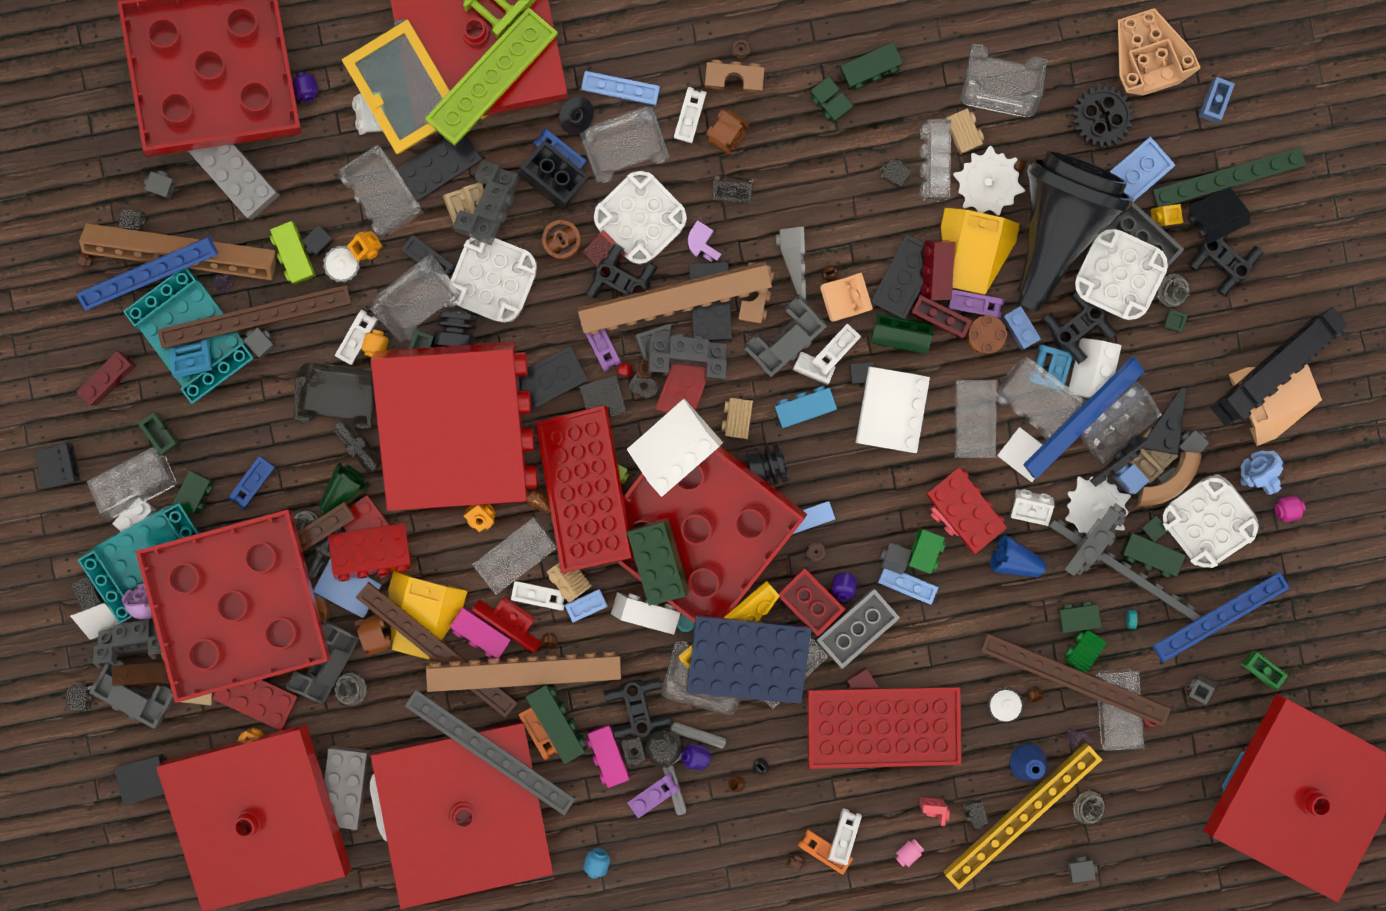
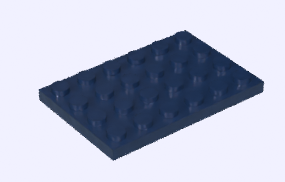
(748, 659)

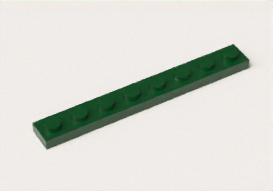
(1229, 177)

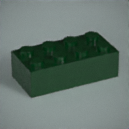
(658, 561)
(556, 722)

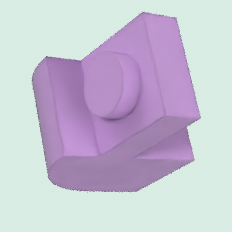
(698, 241)

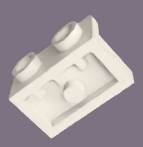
(1032, 507)
(133, 515)

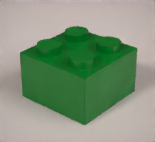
(926, 550)

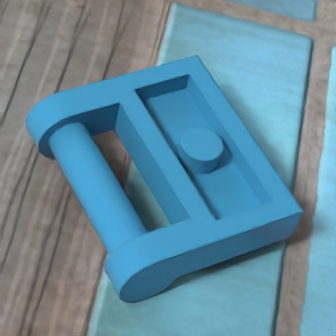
(192, 362)
(1059, 362)

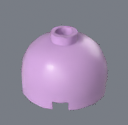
(137, 603)

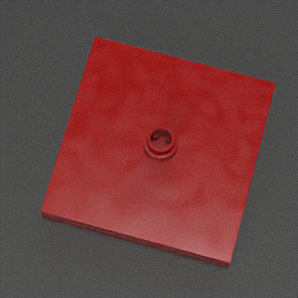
(461, 38)
(207, 73)
(723, 526)
(233, 605)
(1304, 799)
(254, 818)
(457, 819)

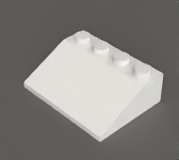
(892, 410)
(673, 447)

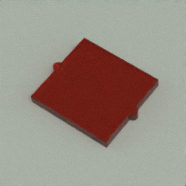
(600, 248)

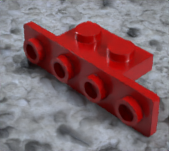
(510, 620)

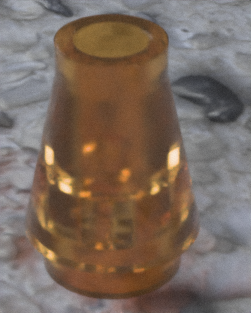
(538, 501)

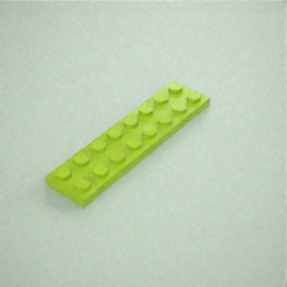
(491, 76)

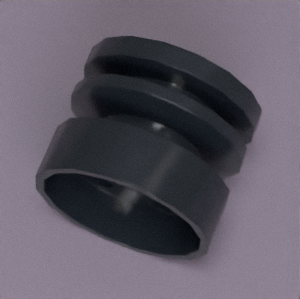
(454, 329)
(768, 464)

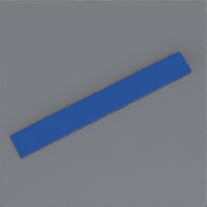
(147, 273)
(1083, 418)
(1220, 617)

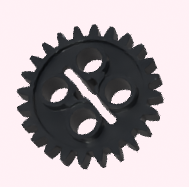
(1118, 109)

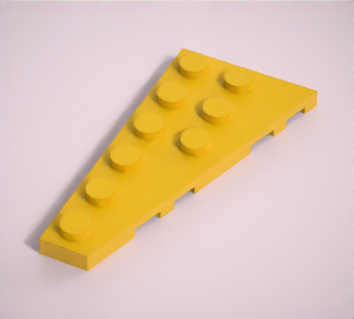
(750, 609)

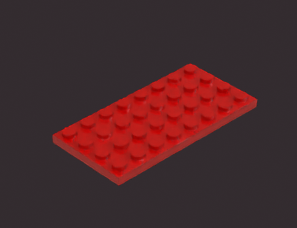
(584, 489)
(884, 727)

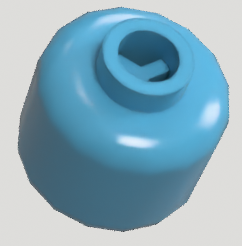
(596, 863)

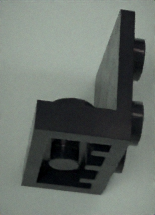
(57, 465)

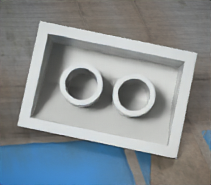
(1096, 369)

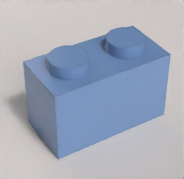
(1216, 100)
(1021, 328)
(1130, 478)

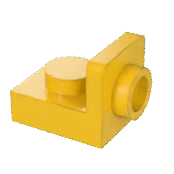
(1167, 215)

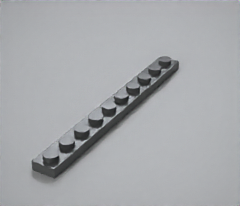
(1125, 570)
(489, 752)

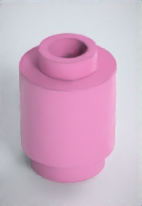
(909, 853)

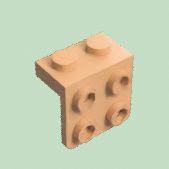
(846, 297)

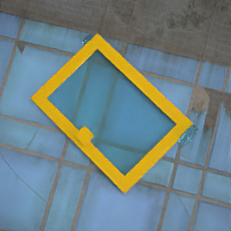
(398, 84)

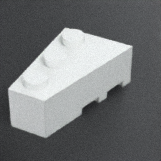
(637, 611)

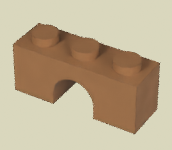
(750, 75)
(754, 310)

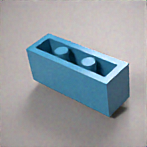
(805, 407)

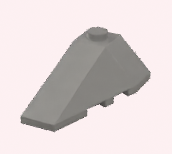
(792, 250)

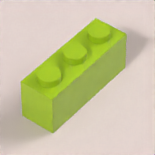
(292, 253)

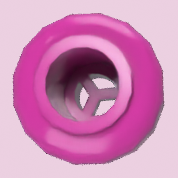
(1289, 508)

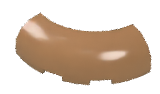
(1174, 485)

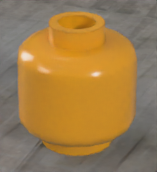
(374, 342)

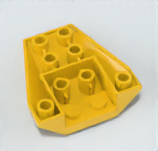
(980, 246)
(428, 603)

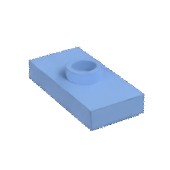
(586, 605)

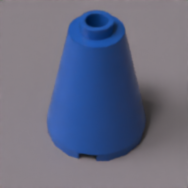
(1016, 559)
(1028, 763)

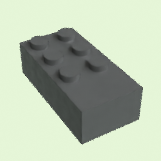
(1140, 225)

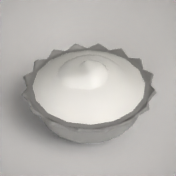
(340, 264)

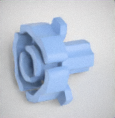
(1262, 471)

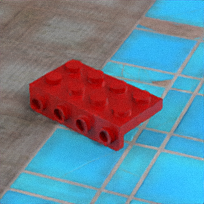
(966, 510)
(369, 552)

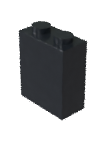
(1219, 215)
(139, 779)

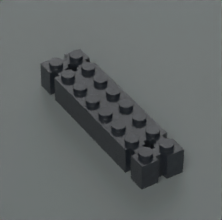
(1279, 366)

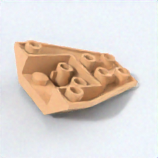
(1152, 54)
(1283, 407)

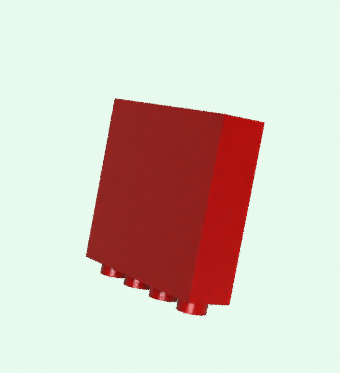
(453, 425)

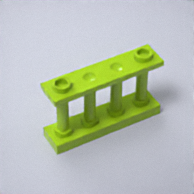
(512, 12)

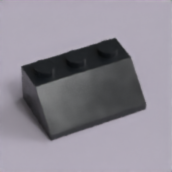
(553, 175)

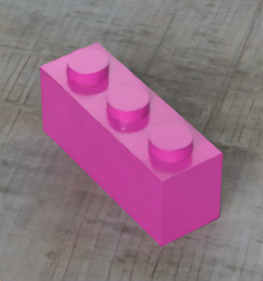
(480, 633)
(607, 756)

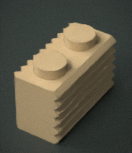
(964, 131)
(738, 418)
(570, 584)

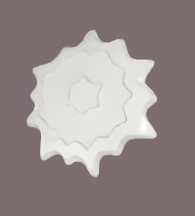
(989, 182)
(1092, 502)

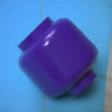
(305, 87)
(844, 586)
(696, 757)

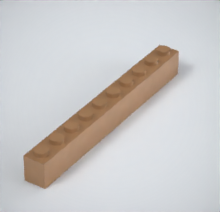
(148, 246)
(674, 297)
(523, 672)

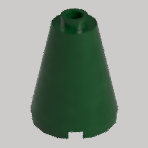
(343, 486)

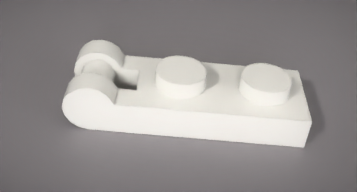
(690, 115)
(353, 340)
(836, 348)
(537, 595)
(844, 837)

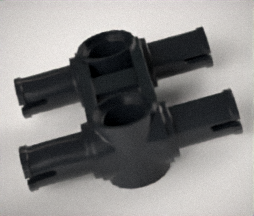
(1227, 261)
(619, 277)
(1079, 327)
(637, 708)

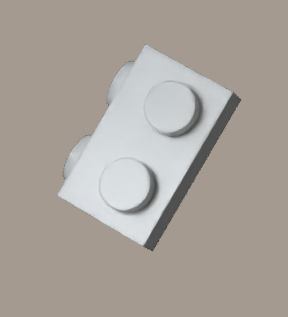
(365, 119)

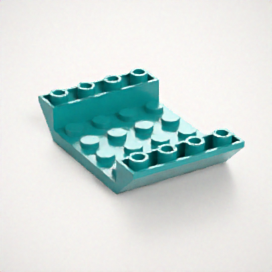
(181, 301)
(114, 563)

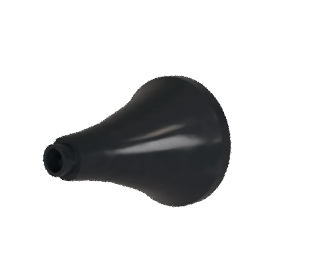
(1067, 212)

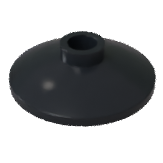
(569, 115)

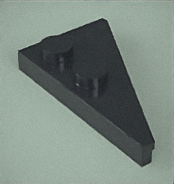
(1167, 431)
(1122, 458)

